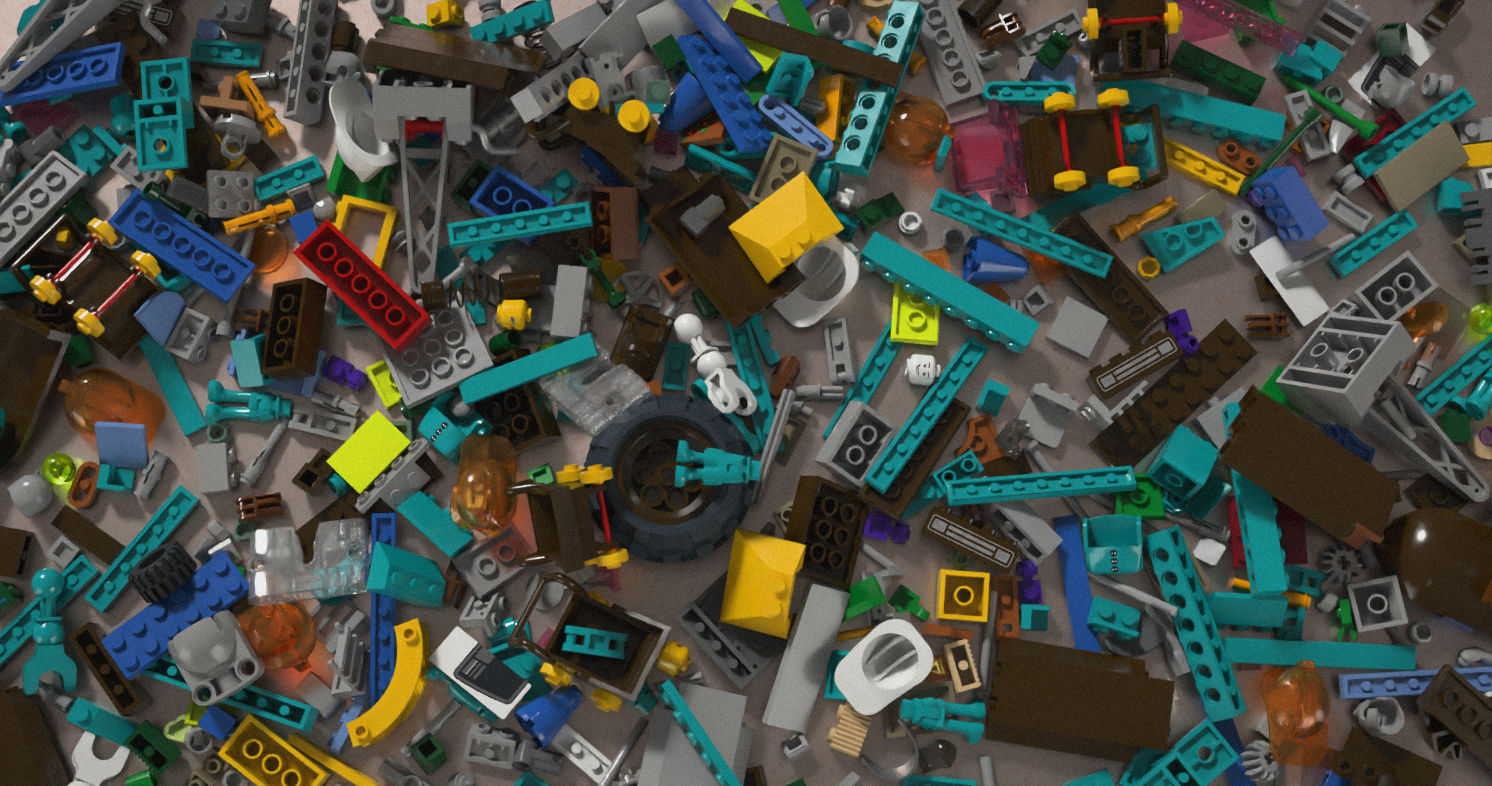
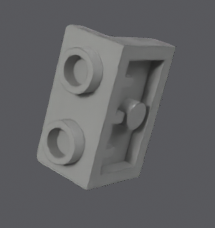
(127, 167)
(192, 336)
(485, 612)
(491, 745)

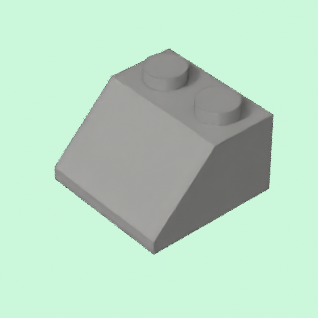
(1377, 603)

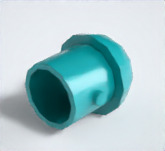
(123, 116)

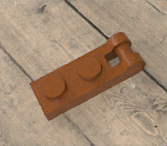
(1006, 607)

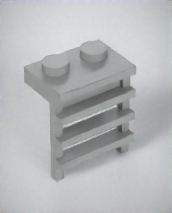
(1355, 18)
(1100, 416)
(355, 619)
(350, 665)

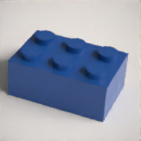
(507, 194)
(1289, 204)

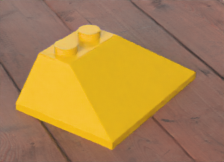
(785, 227)
(761, 582)

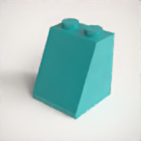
(1183, 463)

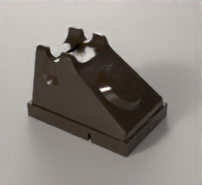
(642, 341)

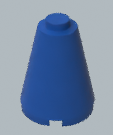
(686, 105)
(992, 262)
(548, 713)

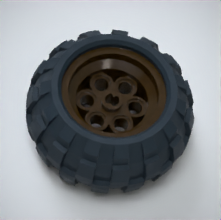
(658, 528)

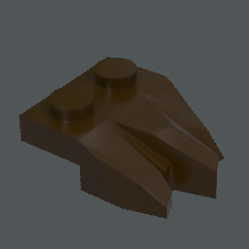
(1440, 738)

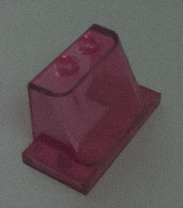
(989, 152)

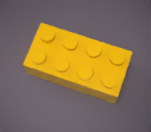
(268, 758)

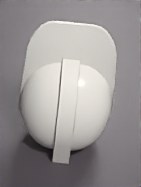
(356, 133)
(830, 276)
(883, 666)

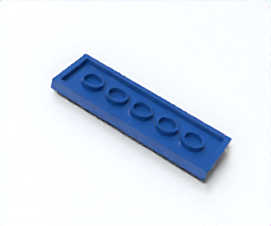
(69, 74)
(726, 94)
(182, 246)
(146, 635)

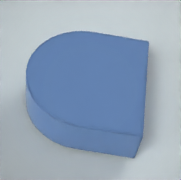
(207, 30)

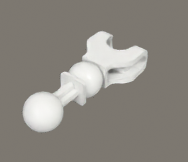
(711, 365)
(91, 770)

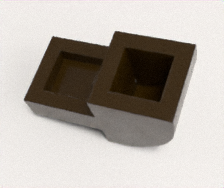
(314, 476)

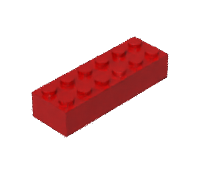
(363, 286)

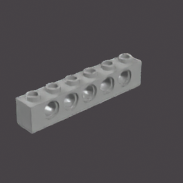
(305, 64)
(550, 90)

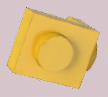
(444, 13)

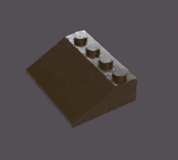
(521, 412)
(831, 526)

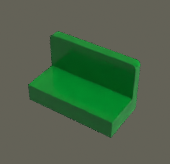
(863, 598)

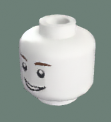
(921, 369)

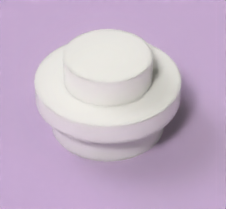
(910, 223)

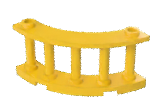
(403, 690)

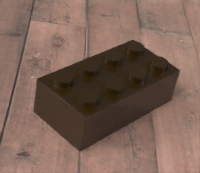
(294, 329)

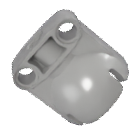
(215, 657)

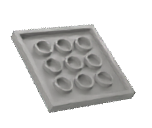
(439, 356)

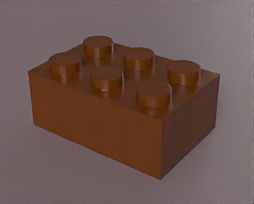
(614, 221)

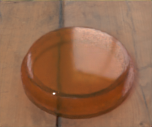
(268, 249)
(1425, 318)

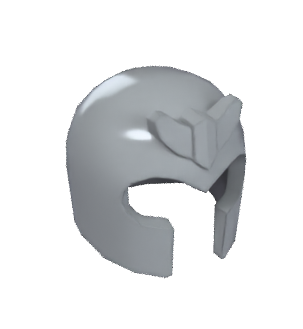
(833, 23)
(343, 67)
(1392, 89)
(31, 493)
(1380, 716)

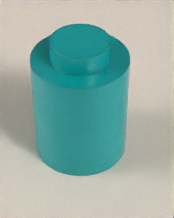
(503, 632)

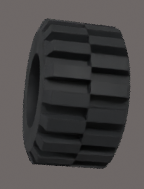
(162, 571)

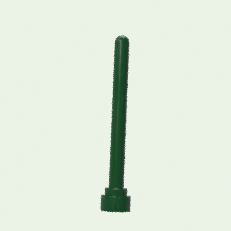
(1310, 118)

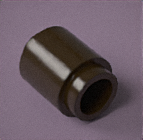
(345, 37)

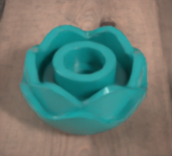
(1172, 506)

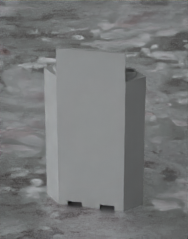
(671, 756)

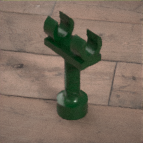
(153, 192)
(594, 267)

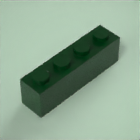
(1216, 73)

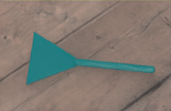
(538, 684)

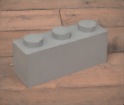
(565, 36)
(1024, 525)

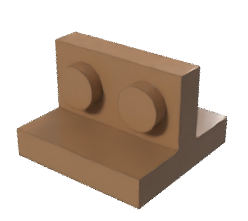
(229, 103)

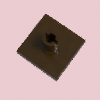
(567, 245)

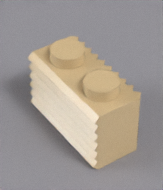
(961, 665)
(849, 731)

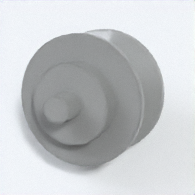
(428, 217)
(401, 240)
(462, 779)

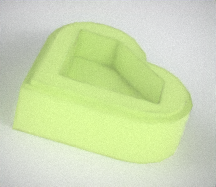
(176, 729)

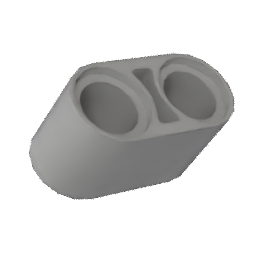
(318, 694)

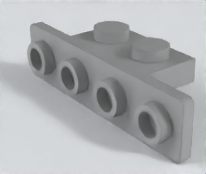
(400, 481)

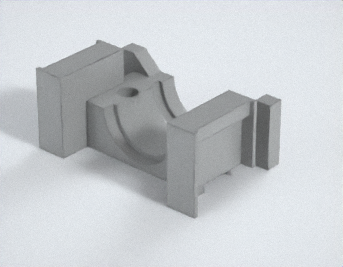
(608, 78)
(885, 611)

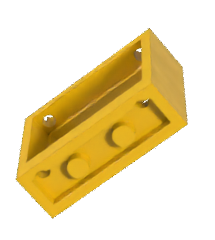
(389, 226)

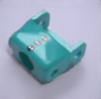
(446, 430)
(1113, 544)

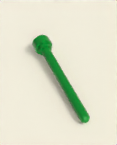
(1366, 129)

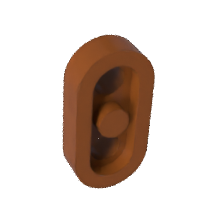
(1238, 158)
(84, 484)

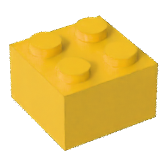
(962, 596)

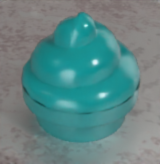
(338, 484)

